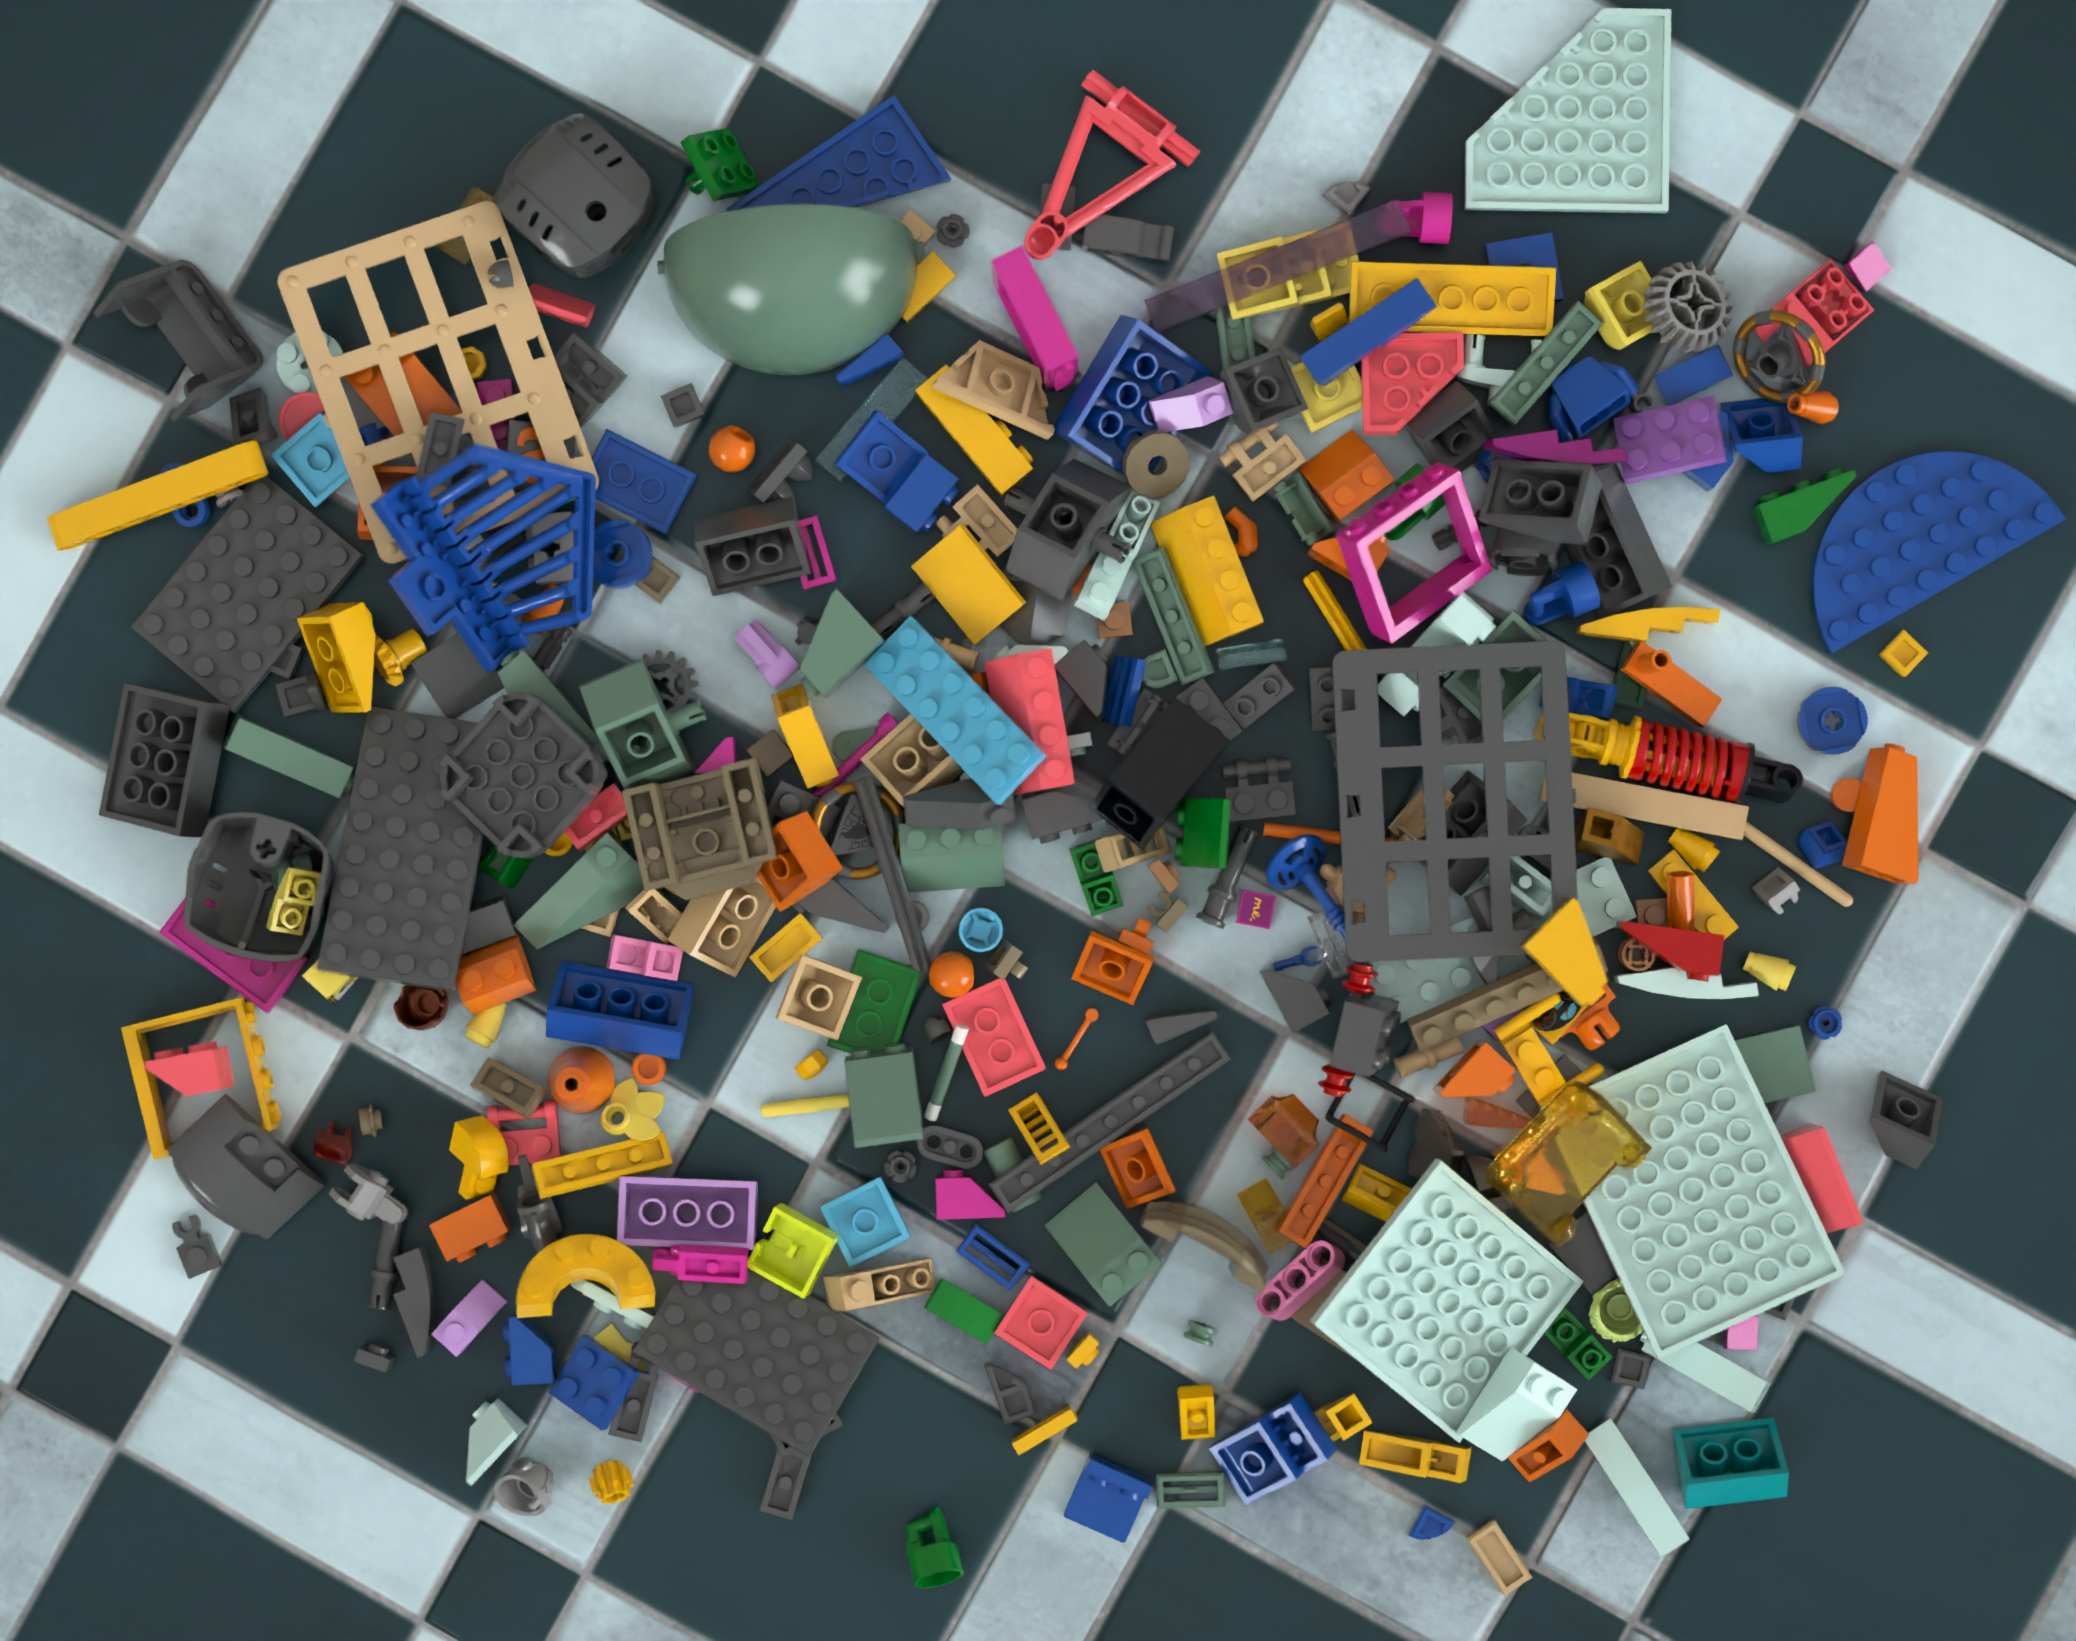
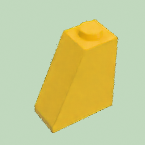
(804, 736)
(1568, 954)

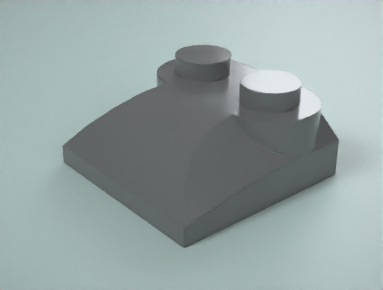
(1262, 391)

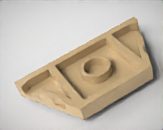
(999, 386)

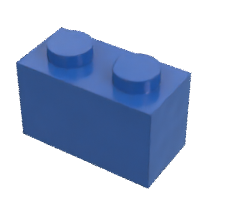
(923, 494)

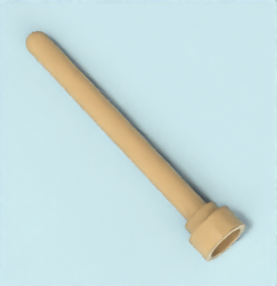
(1797, 865)

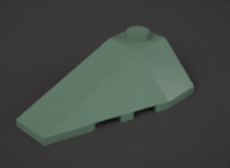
(591, 889)

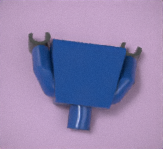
(1589, 395)

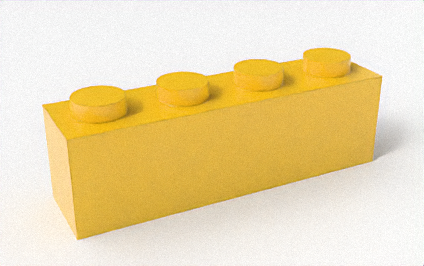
(979, 437)

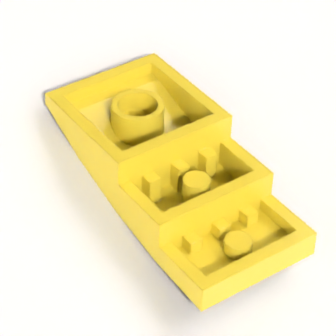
(1313, 287)

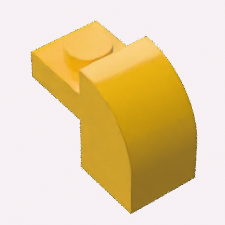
(482, 1152)

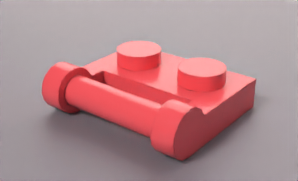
(536, 1143)

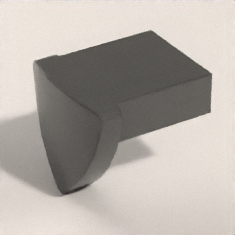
(301, 695)

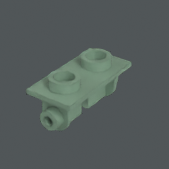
(1307, 514)

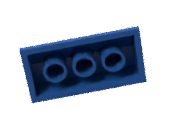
(619, 1010)

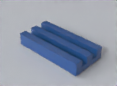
(1123, 690)
(1016, 1274)

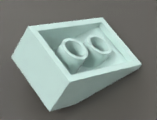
(1515, 1405)

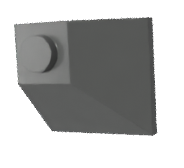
(1905, 1119)

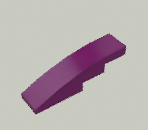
(1546, 448)

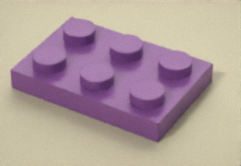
(1670, 439)

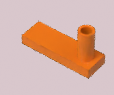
(1670, 683)

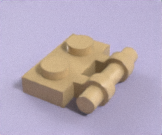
(1268, 467)
(984, 519)

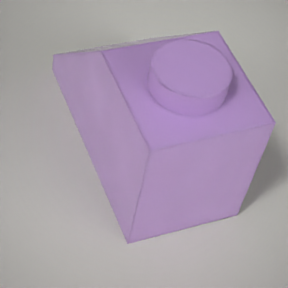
(1191, 405)
(469, 1318)

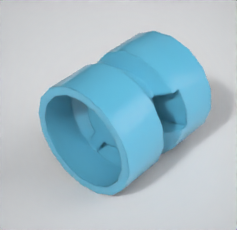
(980, 929)

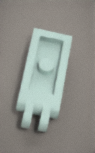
(607, 1301)

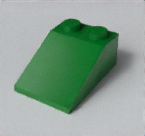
(1204, 833)

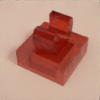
(333, 1146)

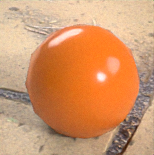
(731, 449)
(951, 974)

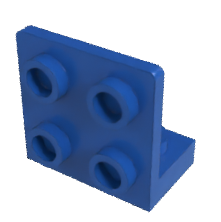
(1107, 1498)

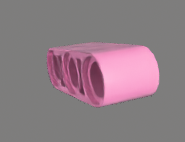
(1316, 1278)

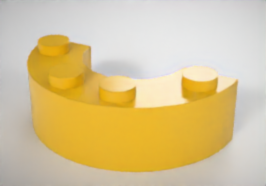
(580, 1259)

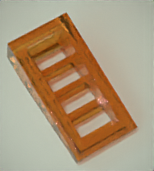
(1485, 1114)

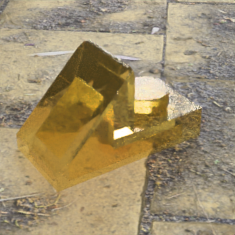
(1265, 1213)

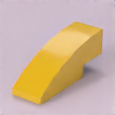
(1415, 1456)

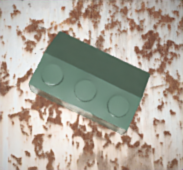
(951, 858)

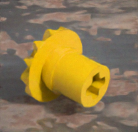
(396, 654)

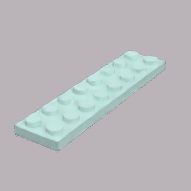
(1432, 982)

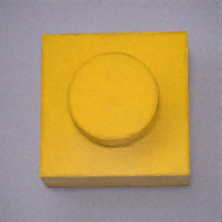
(1084, 1351)

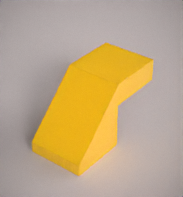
(1343, 1417)

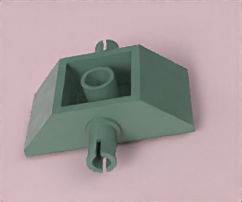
(629, 705)

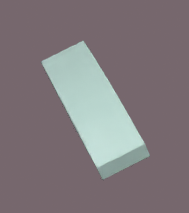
(1675, 983)
(1636, 1488)

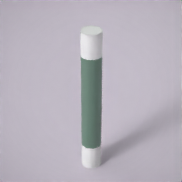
(946, 1072)

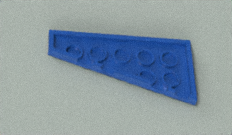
(858, 166)

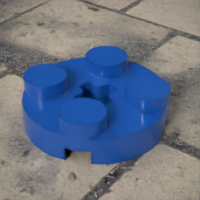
(635, 562)
(1820, 736)

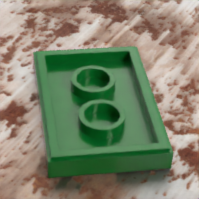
(878, 1005)

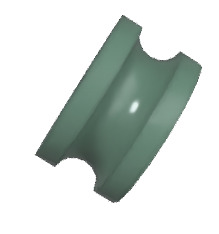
(1277, 1163)
(1200, 1333)

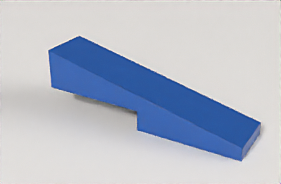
(1367, 332)

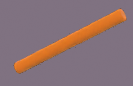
(1292, 832)

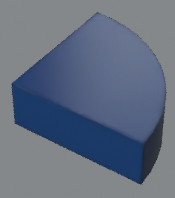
(1430, 1524)

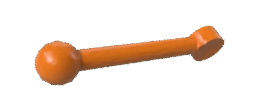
(1091, 1015)

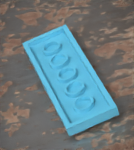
(955, 710)

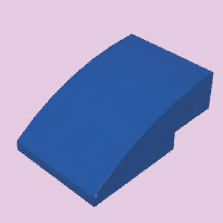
(1273, 1449)

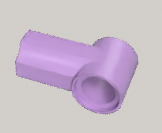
(772, 660)

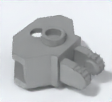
(370, 1197)

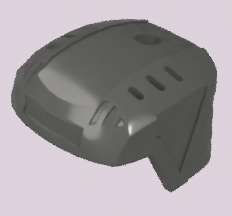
(561, 183)
(247, 890)

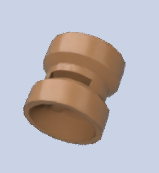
(1631, 958)

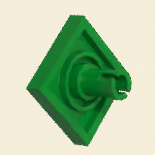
(718, 165)

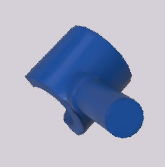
(1297, 960)

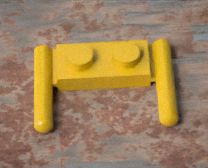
(1531, 1056)

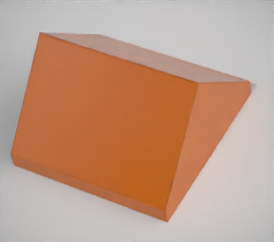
(1112, 968)
(1137, 1168)

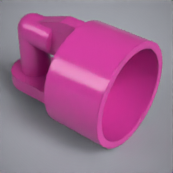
(1429, 217)

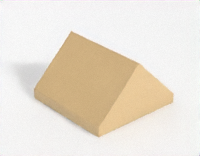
(818, 997)

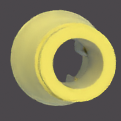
(1770, 970)
(486, 1025)

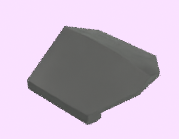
(1039, 619)

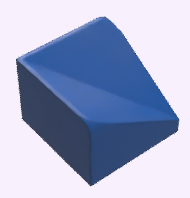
(1822, 844)

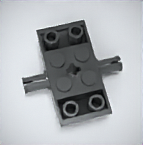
(1056, 554)

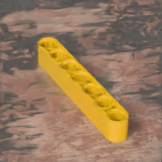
(157, 495)

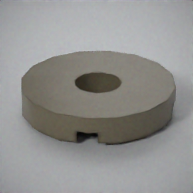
(1168, 477)

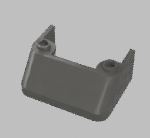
(196, 326)

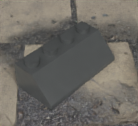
(1619, 549)

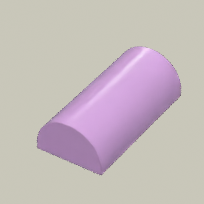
(687, 1212)

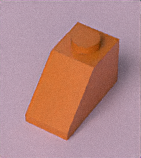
(1550, 1447)

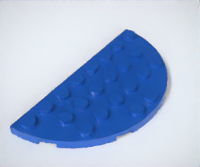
(1918, 533)

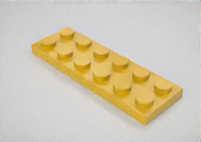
(1466, 295)

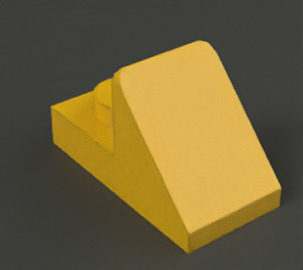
(1196, 1411)

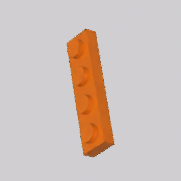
(1322, 1183)

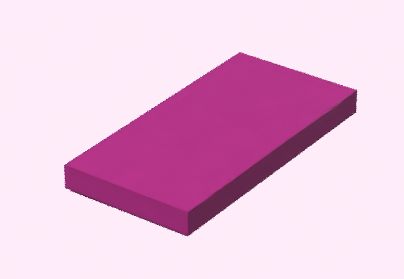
(255, 979)

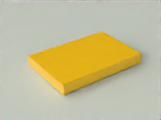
(968, 584)

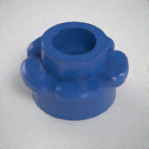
(1834, 1022)

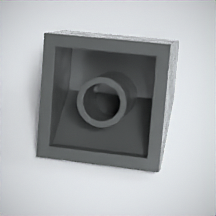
(1451, 428)

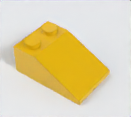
(342, 653)

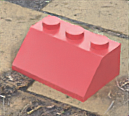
(1822, 1177)

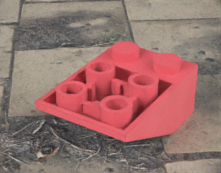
(1826, 304)

